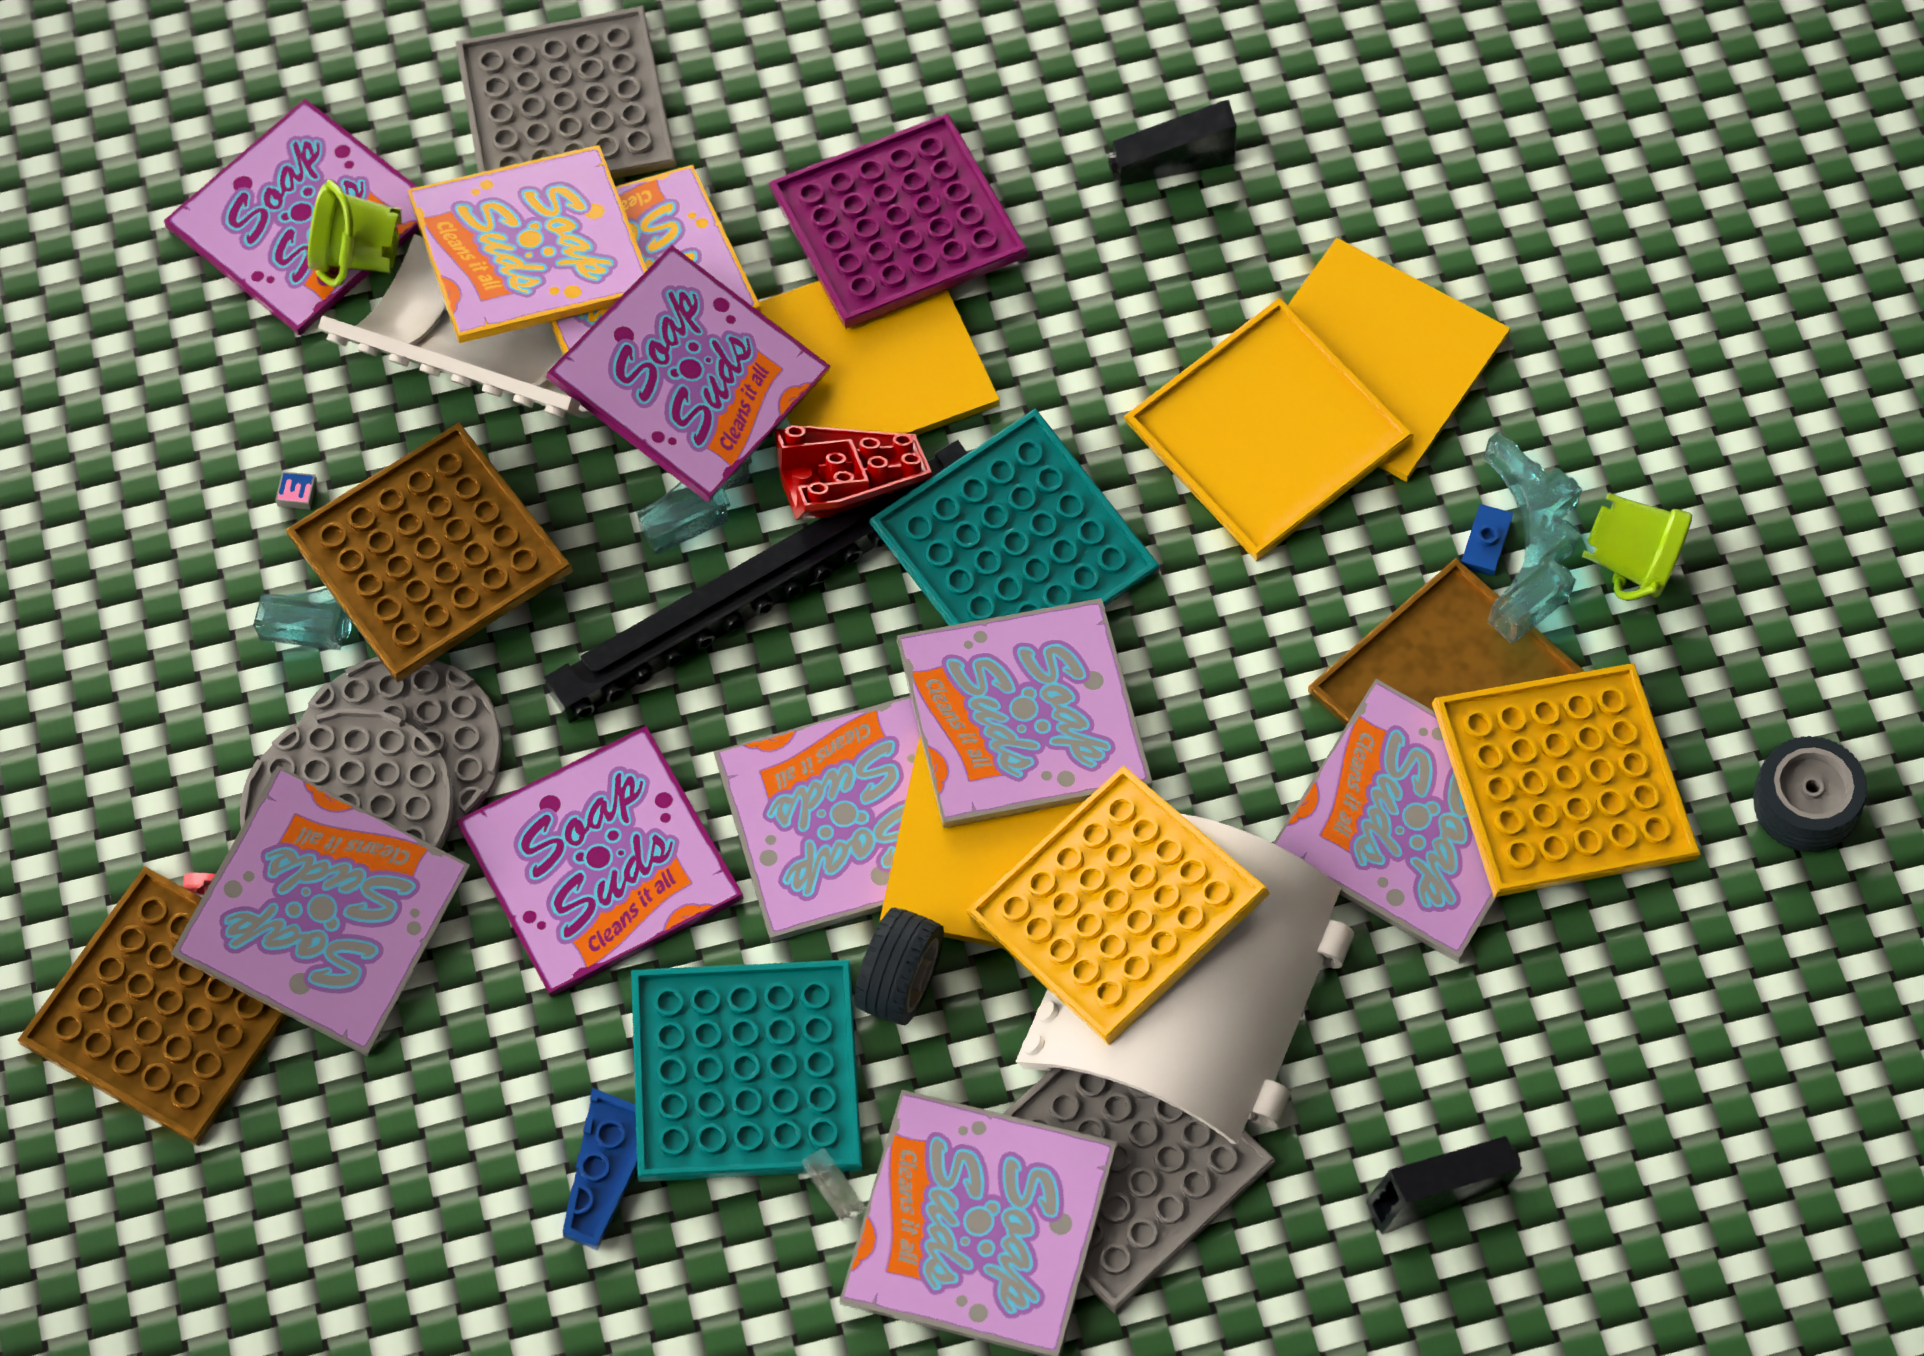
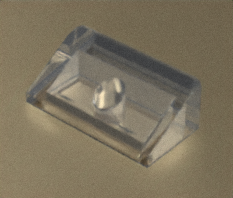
(833, 1186)

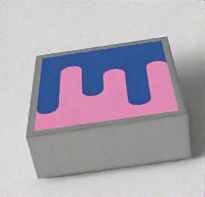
(296, 490)

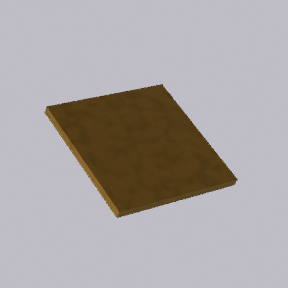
(1438, 649)

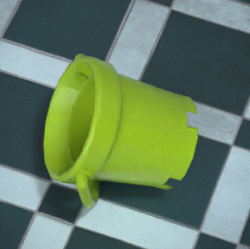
(351, 234)
(1638, 544)

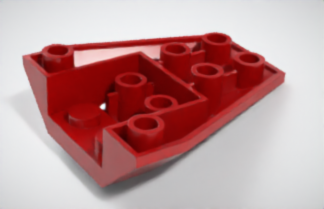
(844, 468)

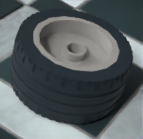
(1810, 793)
(898, 966)

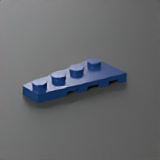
(602, 1169)

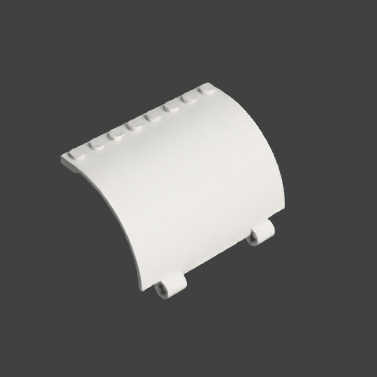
(416, 328)
(1228, 1020)

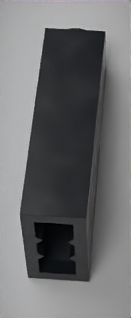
(1177, 146)
(1442, 1183)

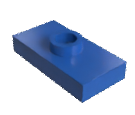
(1487, 539)

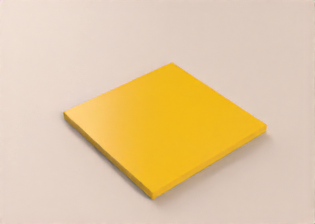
(1400, 340)
(887, 373)
(1268, 428)
(950, 868)

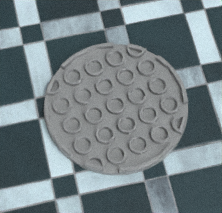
(439, 703)
(368, 762)

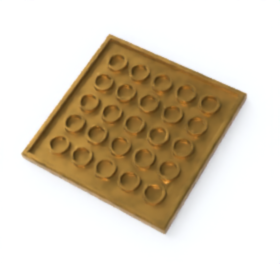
(428, 551)
(149, 1022)

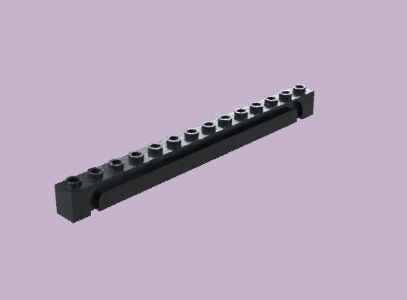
(724, 604)

